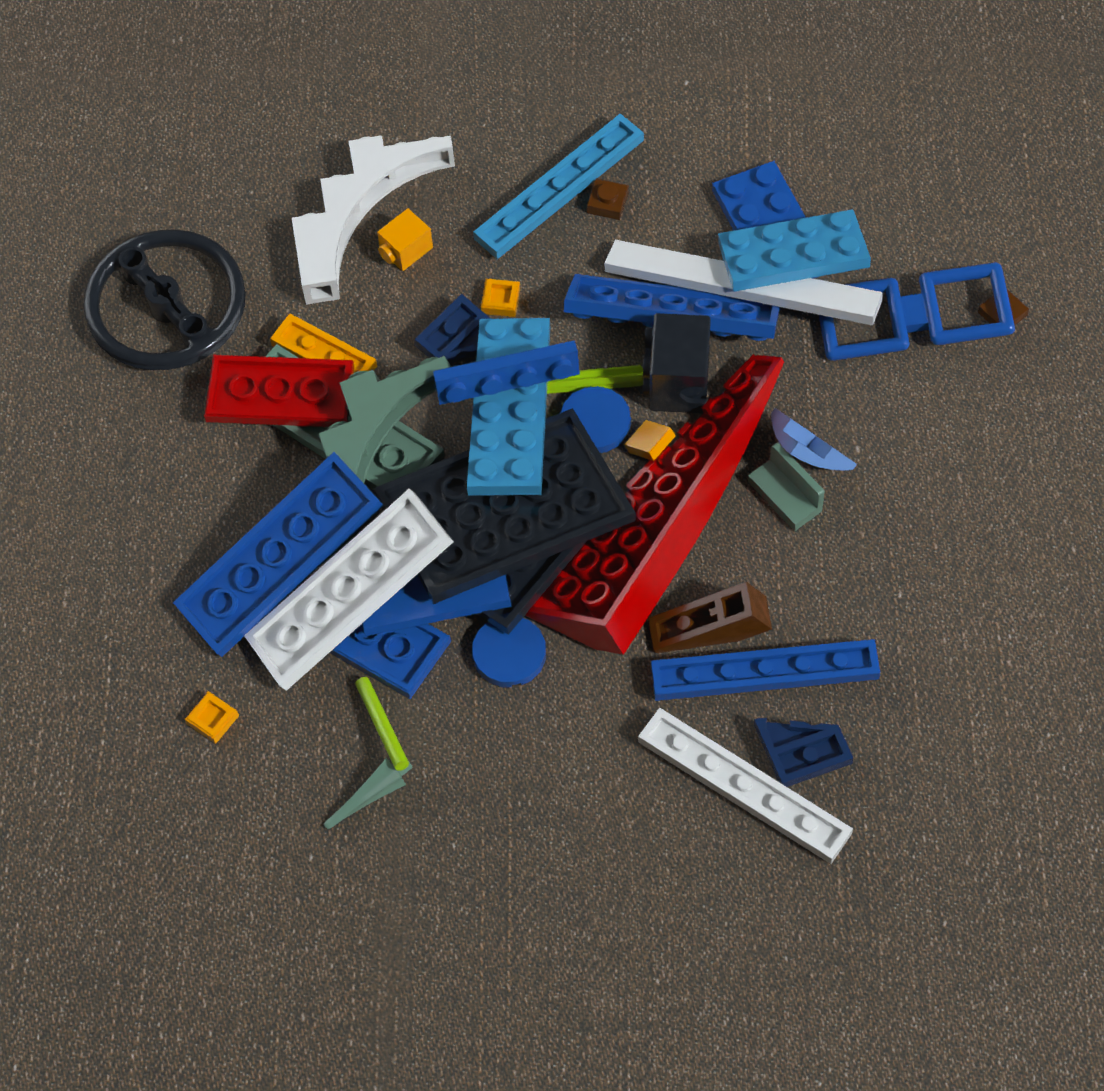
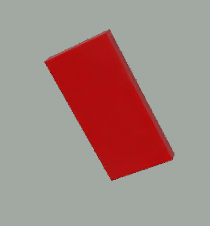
(277, 391)

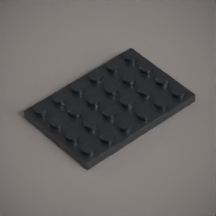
(513, 531)

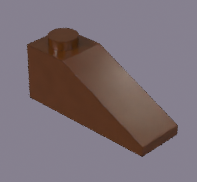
(712, 620)

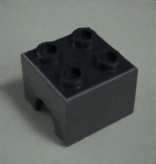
(677, 362)

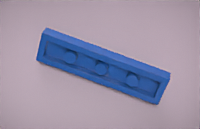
(506, 372)

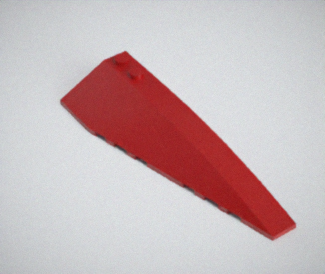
(623, 573)

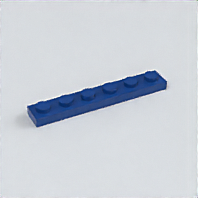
(765, 670)

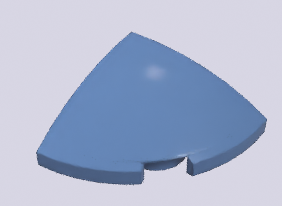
(806, 445)

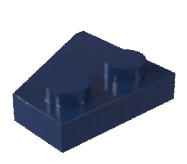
(453, 332)
(802, 750)

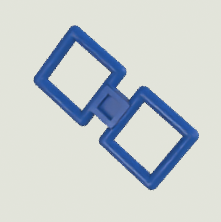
(922, 313)

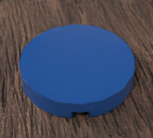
(602, 415)
(509, 658)

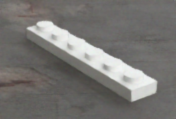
(745, 785)

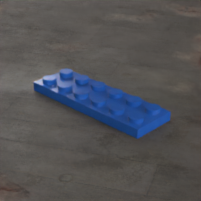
(640, 301)
(277, 554)

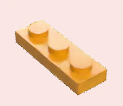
(311, 342)

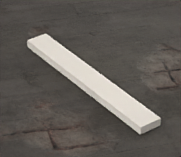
(712, 277)

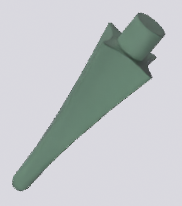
(380, 783)

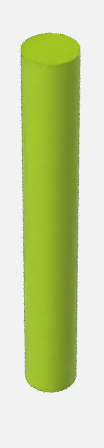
(382, 724)

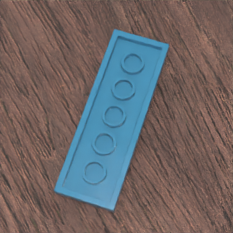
(510, 424)

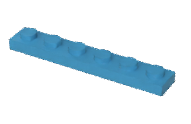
(558, 186)

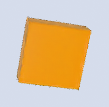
(500, 297)
(649, 440)
(212, 717)

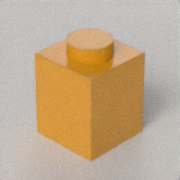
(404, 240)

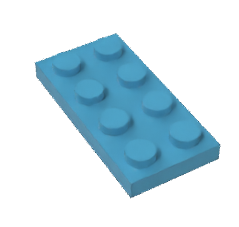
(793, 250)

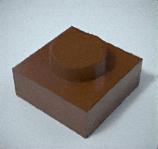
(607, 199)

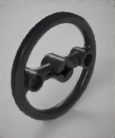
(197, 345)

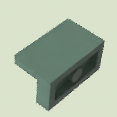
(788, 488)

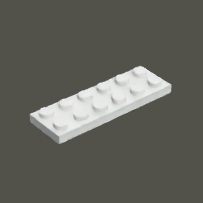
(348, 589)

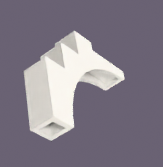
(349, 197)

